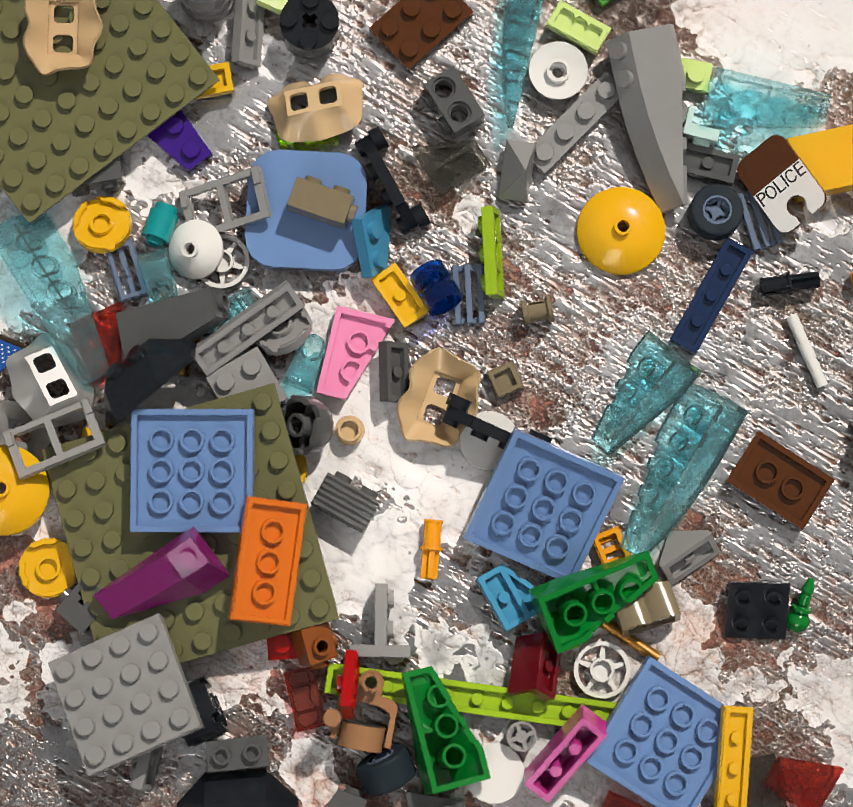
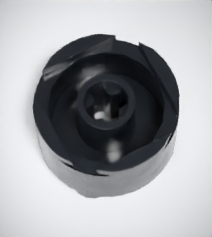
(304, 40)
(209, 711)

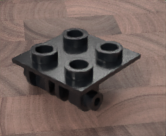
(757, 609)

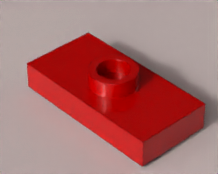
(348, 684)

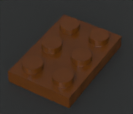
(418, 27)
(779, 480)

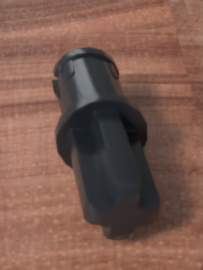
(789, 283)

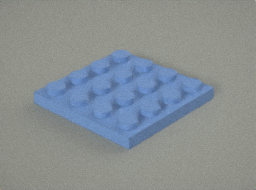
(191, 469)
(543, 506)
(661, 738)

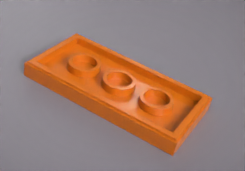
(267, 561)

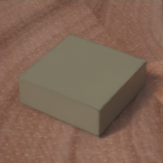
(505, 380)

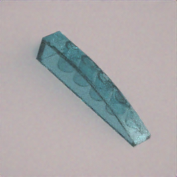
(517, 45)
(55, 290)
(686, 457)

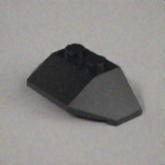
(142, 374)
(239, 789)

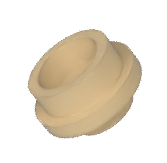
(349, 430)

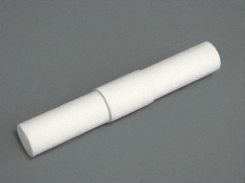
(806, 350)

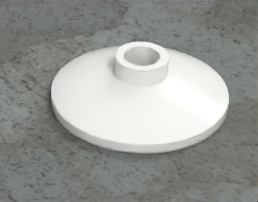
(563, 57)
(207, 249)

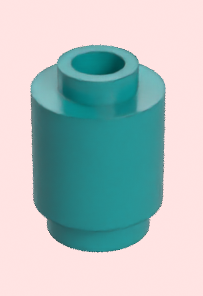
(160, 224)

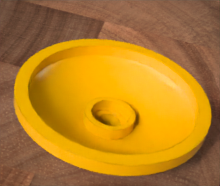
(616, 250)
(23, 500)

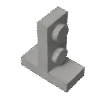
(383, 629)

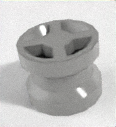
(523, 740)

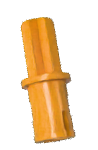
(430, 549)

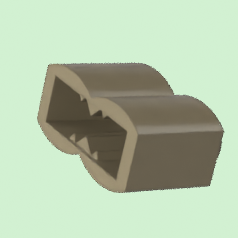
(650, 610)

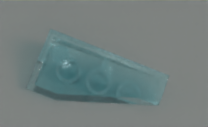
(651, 385)

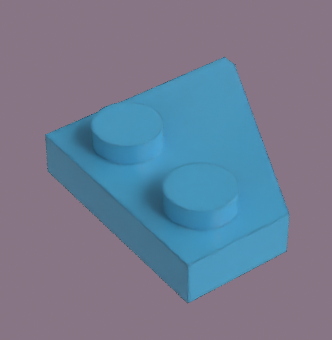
(372, 240)
(507, 596)

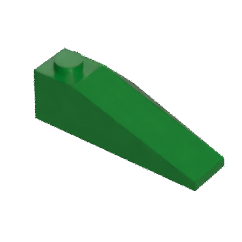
(585, 600)
(442, 741)

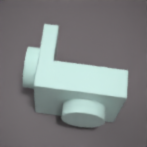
(699, 134)

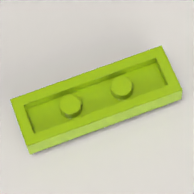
(491, 252)

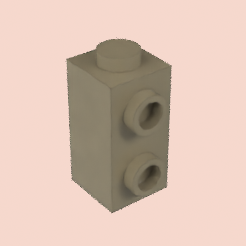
(321, 202)

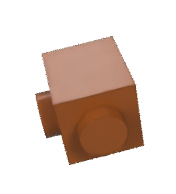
(315, 645)

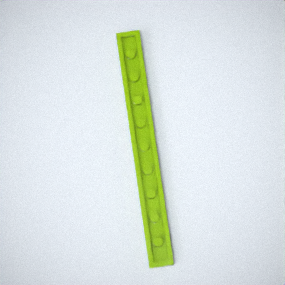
(485, 699)

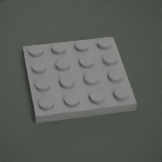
(125, 695)

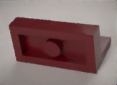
(534, 667)

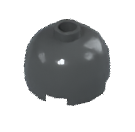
(307, 423)

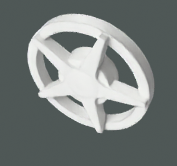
(228, 264)
(602, 669)

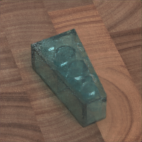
(757, 102)

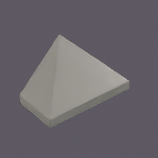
(517, 170)
(686, 552)

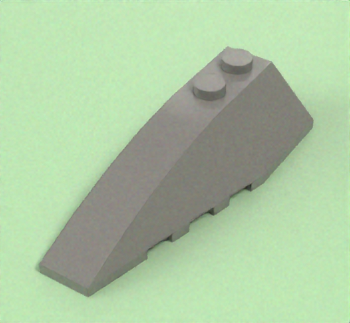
(650, 95)

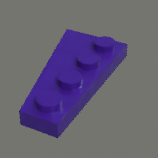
(181, 142)

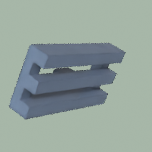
(761, 224)
(467, 268)
(134, 295)

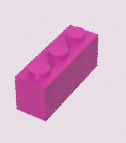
(565, 753)

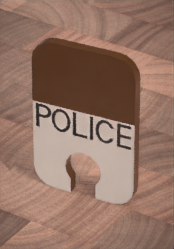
(776, 176)

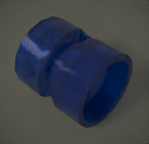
(436, 288)

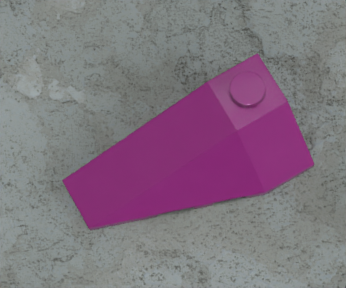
(168, 575)

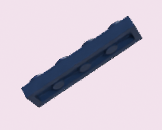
(711, 296)

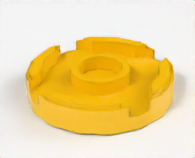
(102, 224)
(47, 568)

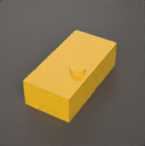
(828, 158)

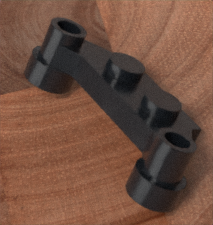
(409, 217)
(458, 413)

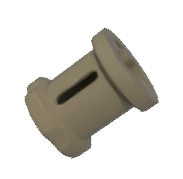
(537, 311)

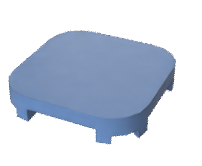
(293, 239)

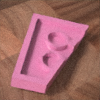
(350, 349)

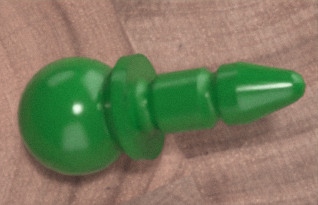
(798, 617)

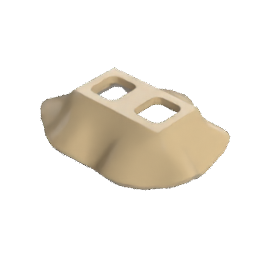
(42, 29)
(318, 120)
(420, 394)

